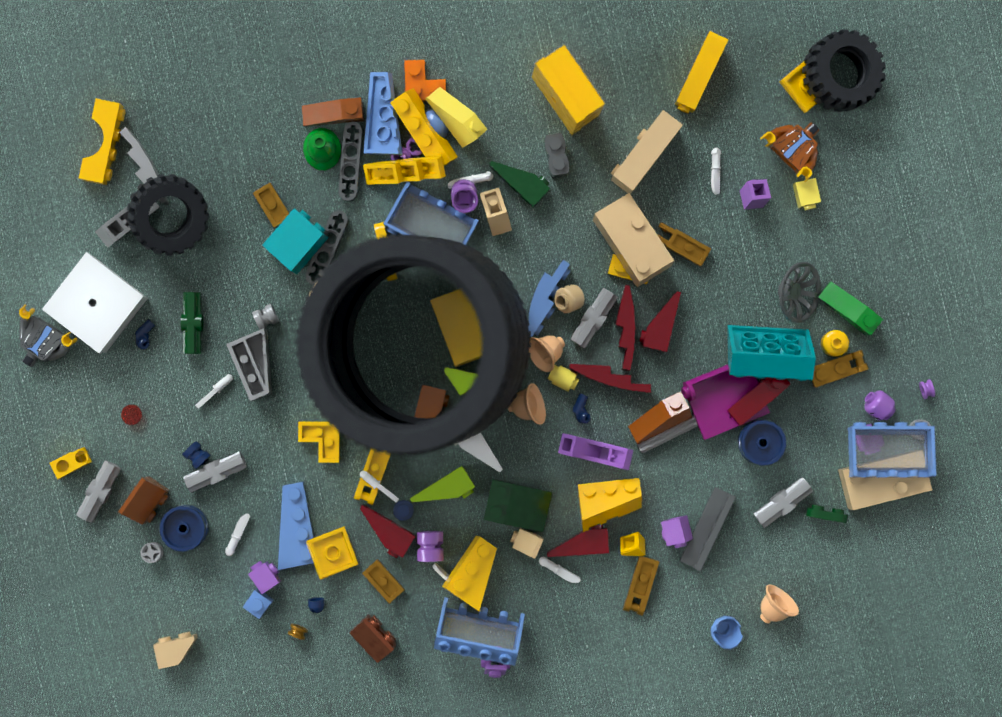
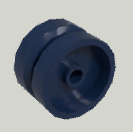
(774, 442)
(193, 519)

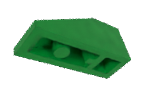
(850, 309)

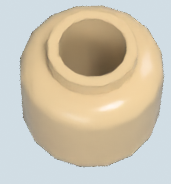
(569, 298)

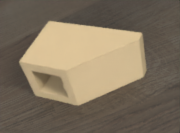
(173, 651)

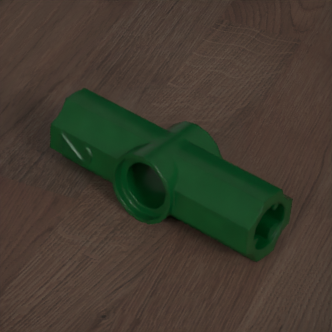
(192, 323)

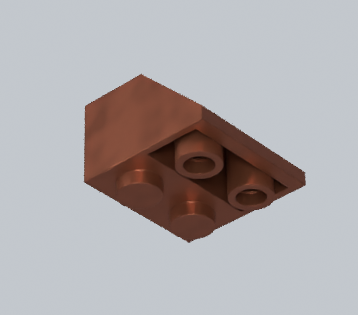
(373, 638)

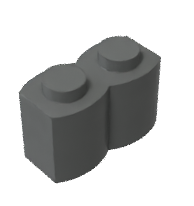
(558, 162)

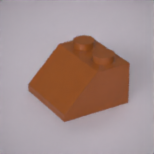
(144, 500)

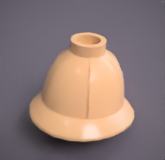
(546, 352)
(529, 405)
(777, 605)

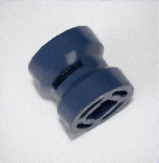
(196, 455)

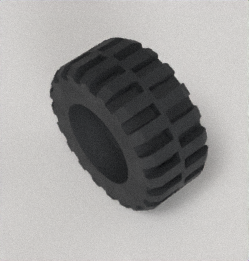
(866, 60)
(174, 241)

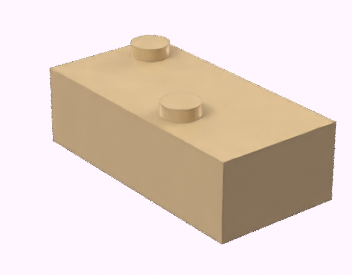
(646, 152)
(633, 240)
(873, 491)

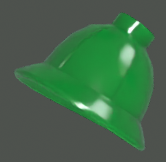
(322, 149)

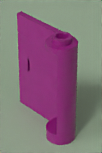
(713, 395)

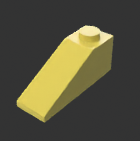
(456, 116)

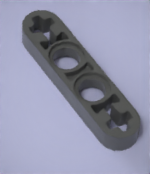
(350, 161)
(329, 248)

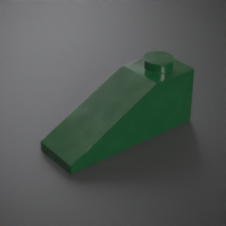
(525, 184)

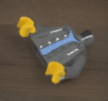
(41, 339)

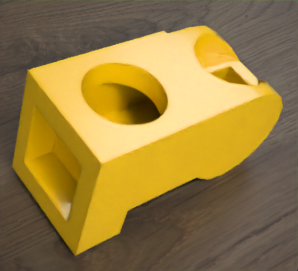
(70, 462)

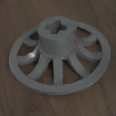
(794, 290)

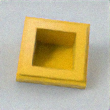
(632, 545)

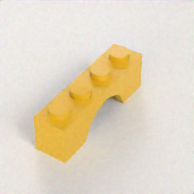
(412, 113)
(97, 167)

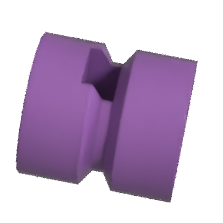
(464, 196)
(430, 546)

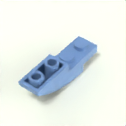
(541, 305)

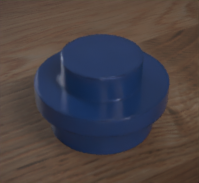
(403, 510)

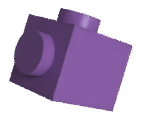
(755, 194)
(676, 531)
(264, 576)

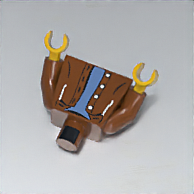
(795, 147)

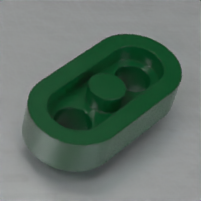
(818, 512)

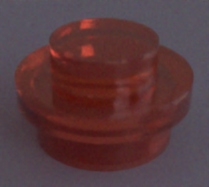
(131, 414)

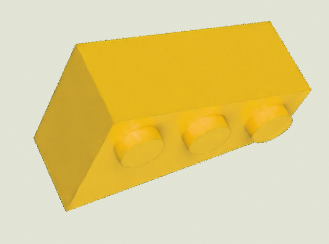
(607, 500)
(472, 573)

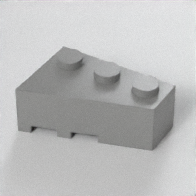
(253, 363)

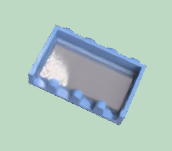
(425, 215)
(891, 450)
(478, 634)

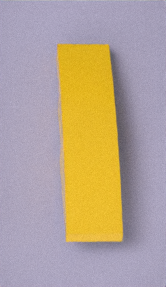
(404, 170)

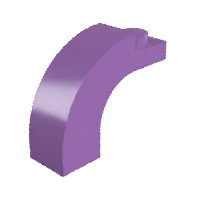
(595, 451)

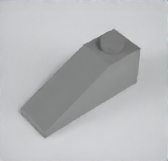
(117, 226)

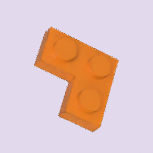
(416, 79)

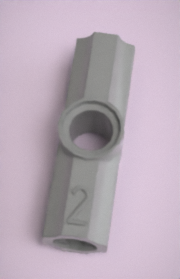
(594, 318)
(215, 472)
(98, 491)
(783, 502)

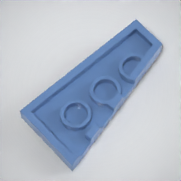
(382, 125)
(294, 527)

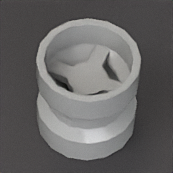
(265, 316)

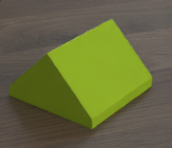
(460, 379)

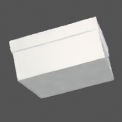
(95, 303)

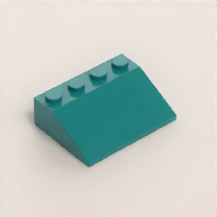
(770, 352)

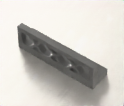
(707, 528)

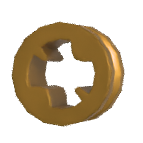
(297, 631)

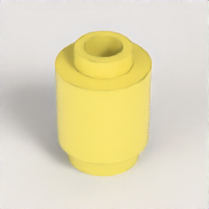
(563, 378)

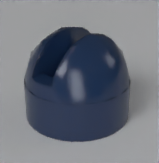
(316, 604)

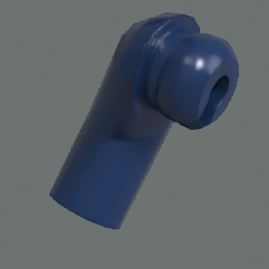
(142, 335)
(579, 409)

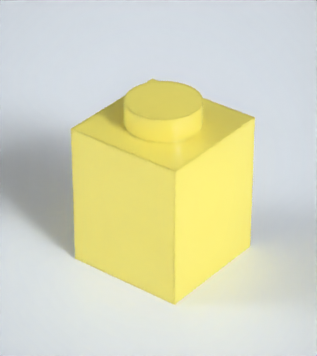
(807, 194)

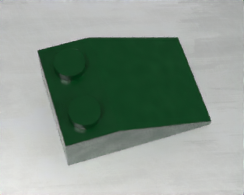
(517, 505)

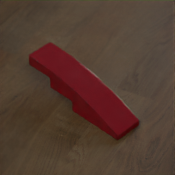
(626, 320)
(603, 375)

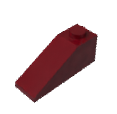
(660, 328)
(757, 398)
(391, 535)
(584, 543)

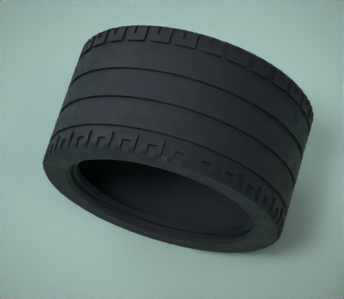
(328, 348)

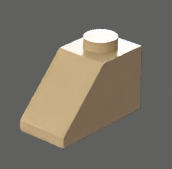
(495, 211)
(526, 542)

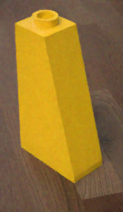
(701, 72)

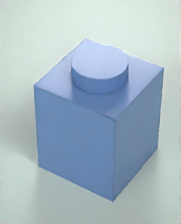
(258, 603)

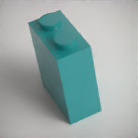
(296, 240)

